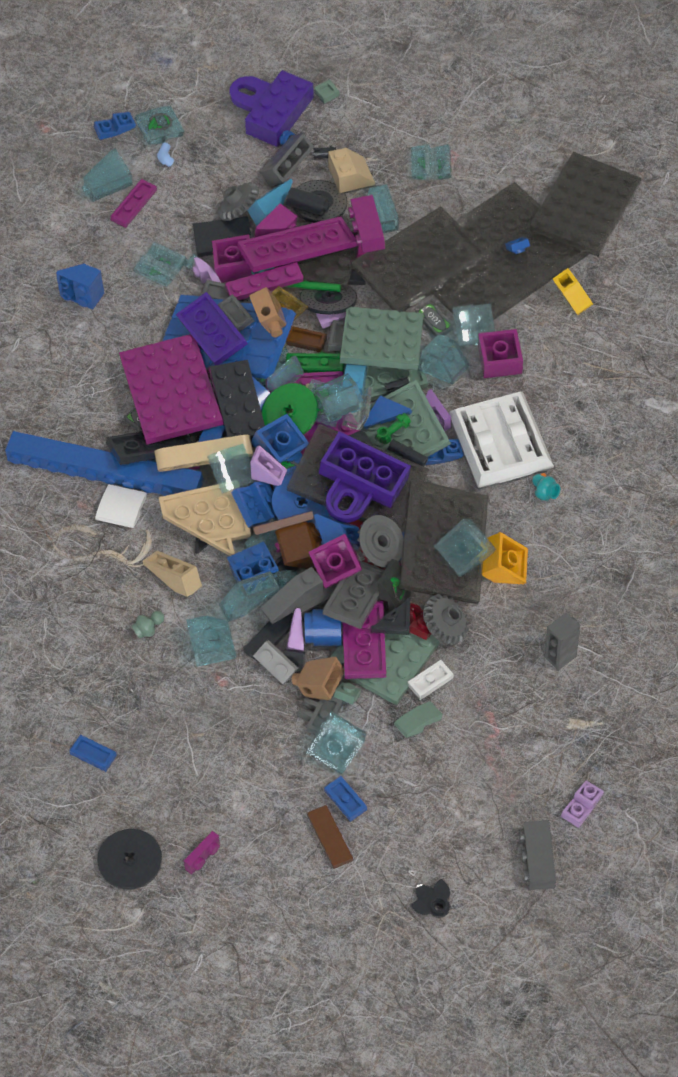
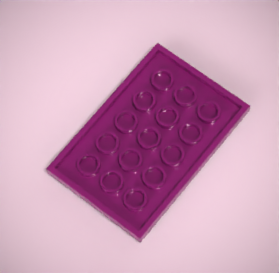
(170, 389)

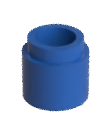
(322, 629)

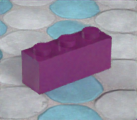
(366, 224)

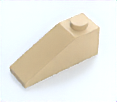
(174, 572)

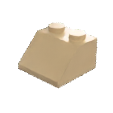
(349, 170)

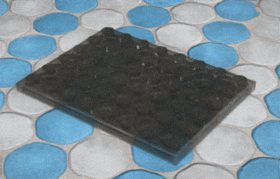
(505, 276)

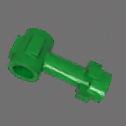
(384, 434)

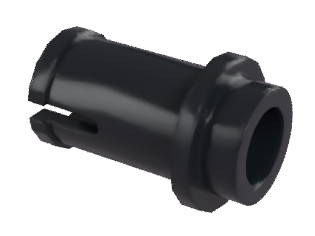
(320, 153)
(395, 385)

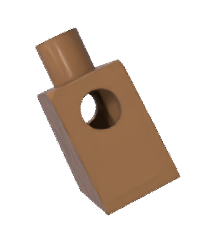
(268, 311)
(319, 678)

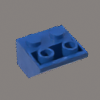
(81, 285)
(332, 528)
(252, 562)

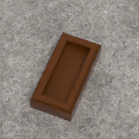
(306, 339)

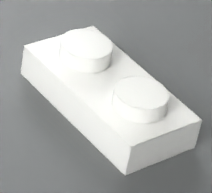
(430, 680)

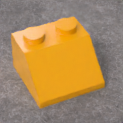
(507, 562)

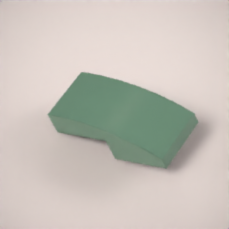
(417, 718)

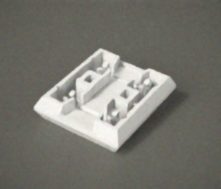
(503, 437)

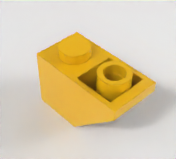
(572, 291)

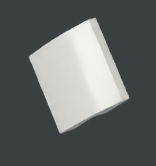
(120, 506)

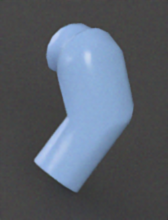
(163, 155)

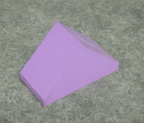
(266, 468)

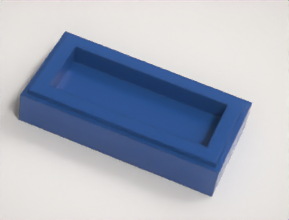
(93, 753)

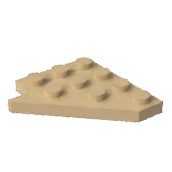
(207, 516)

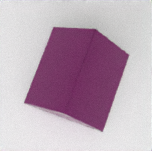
(335, 560)

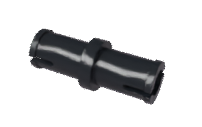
(407, 452)

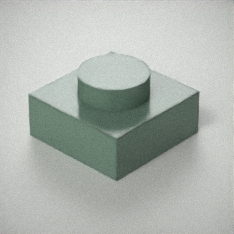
(326, 91)
(347, 692)

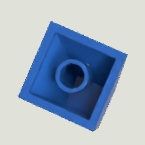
(280, 439)

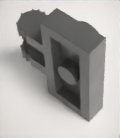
(320, 710)

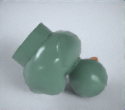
(145, 626)

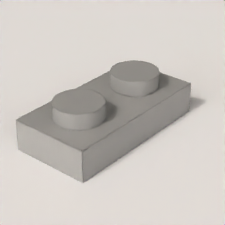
(275, 662)

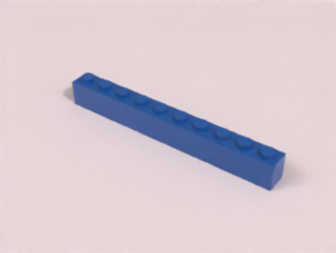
(98, 465)

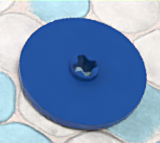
(286, 504)

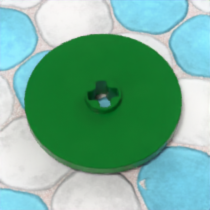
(293, 397)

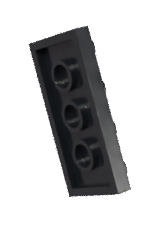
(237, 398)
(133, 447)

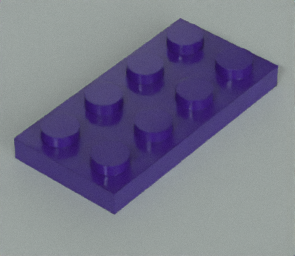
(211, 329)

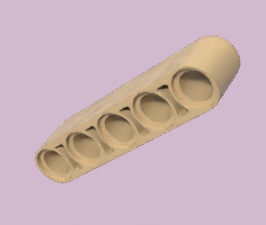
(196, 453)

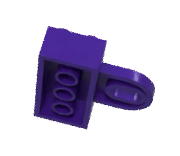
(273, 106)
(362, 475)

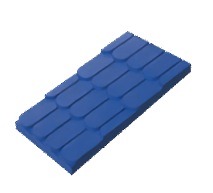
(262, 349)

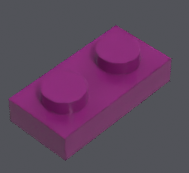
(197, 857)

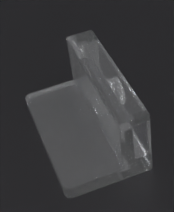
(358, 419)

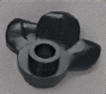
(431, 897)

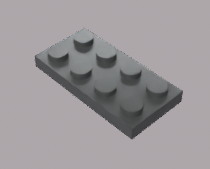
(355, 596)

